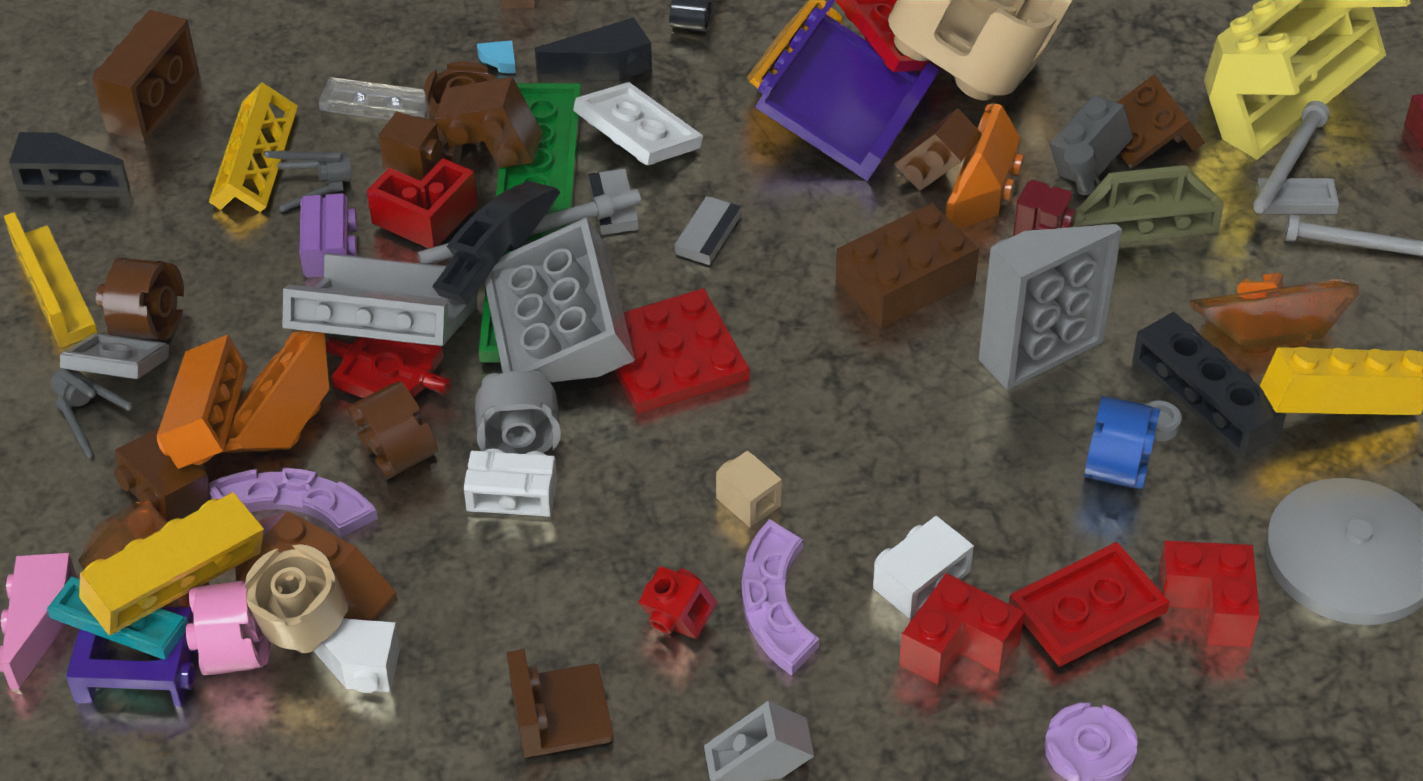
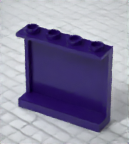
(841, 93)

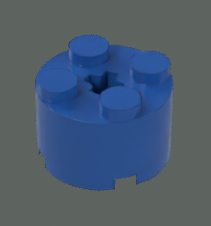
(1122, 442)

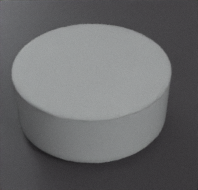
(1168, 420)

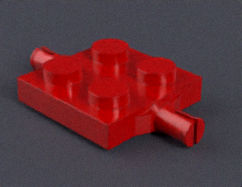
(375, 363)

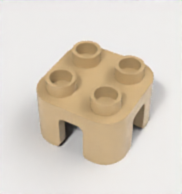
(978, 41)

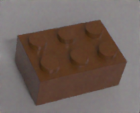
(146, 75)
(906, 265)

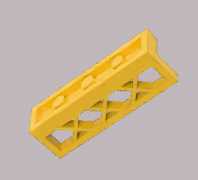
(247, 140)
(51, 282)

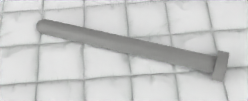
(1314, 115)
(1350, 237)

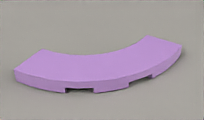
(301, 492)
(765, 598)

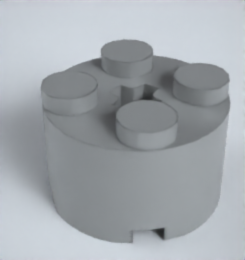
(517, 413)

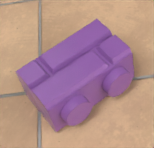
(325, 229)

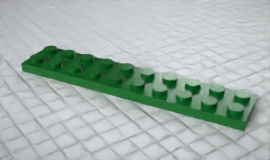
(552, 166)

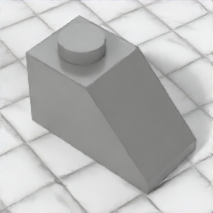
(760, 746)

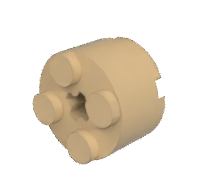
(295, 597)

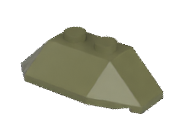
(1153, 204)

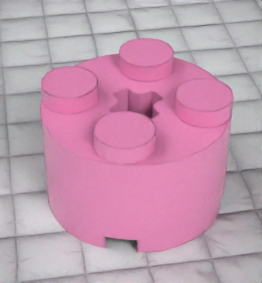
(225, 630)

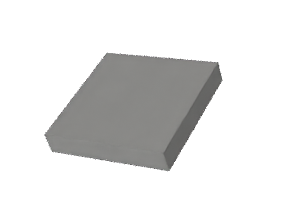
(114, 355)

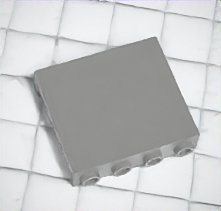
(376, 301)

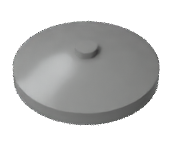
(1348, 550)

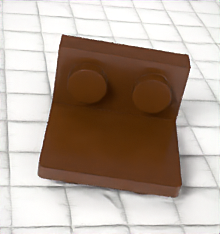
(1154, 122)
(558, 706)

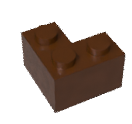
(493, 114)
(414, 145)

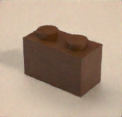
(938, 149)
(157, 480)

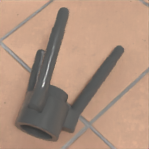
(330, 166)
(77, 390)

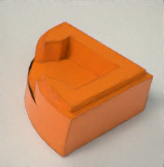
(1270, 281)

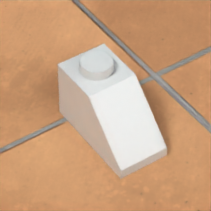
(362, 654)

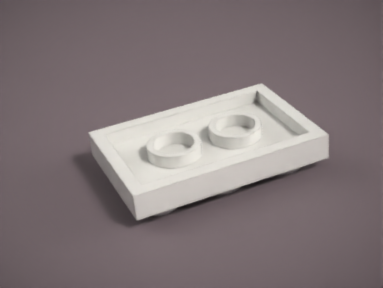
(637, 123)

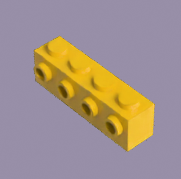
(1345, 381)
(170, 562)

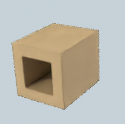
(748, 488)

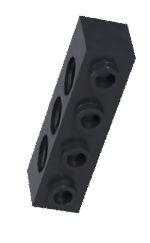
(1208, 384)

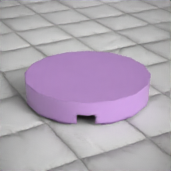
(1091, 743)

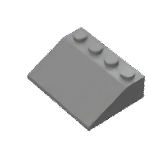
(1046, 299)
(559, 307)

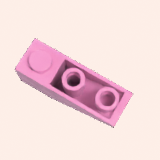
(26, 622)

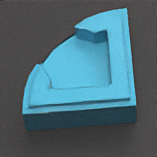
(498, 55)

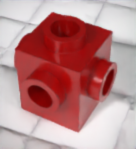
(677, 602)

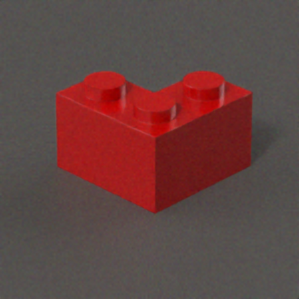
(425, 208)
(1216, 580)
(961, 622)

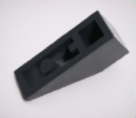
(599, 54)
(62, 164)

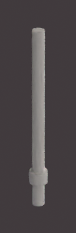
(599, 207)

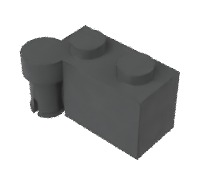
(1091, 142)

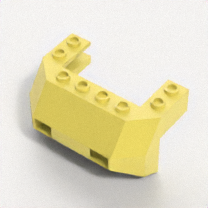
(1285, 58)

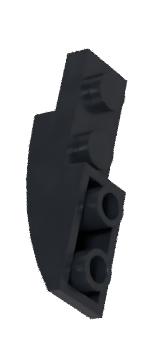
(484, 238)

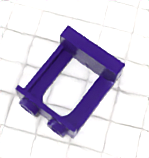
(91, 670)

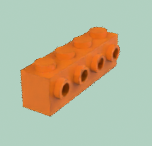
(202, 403)

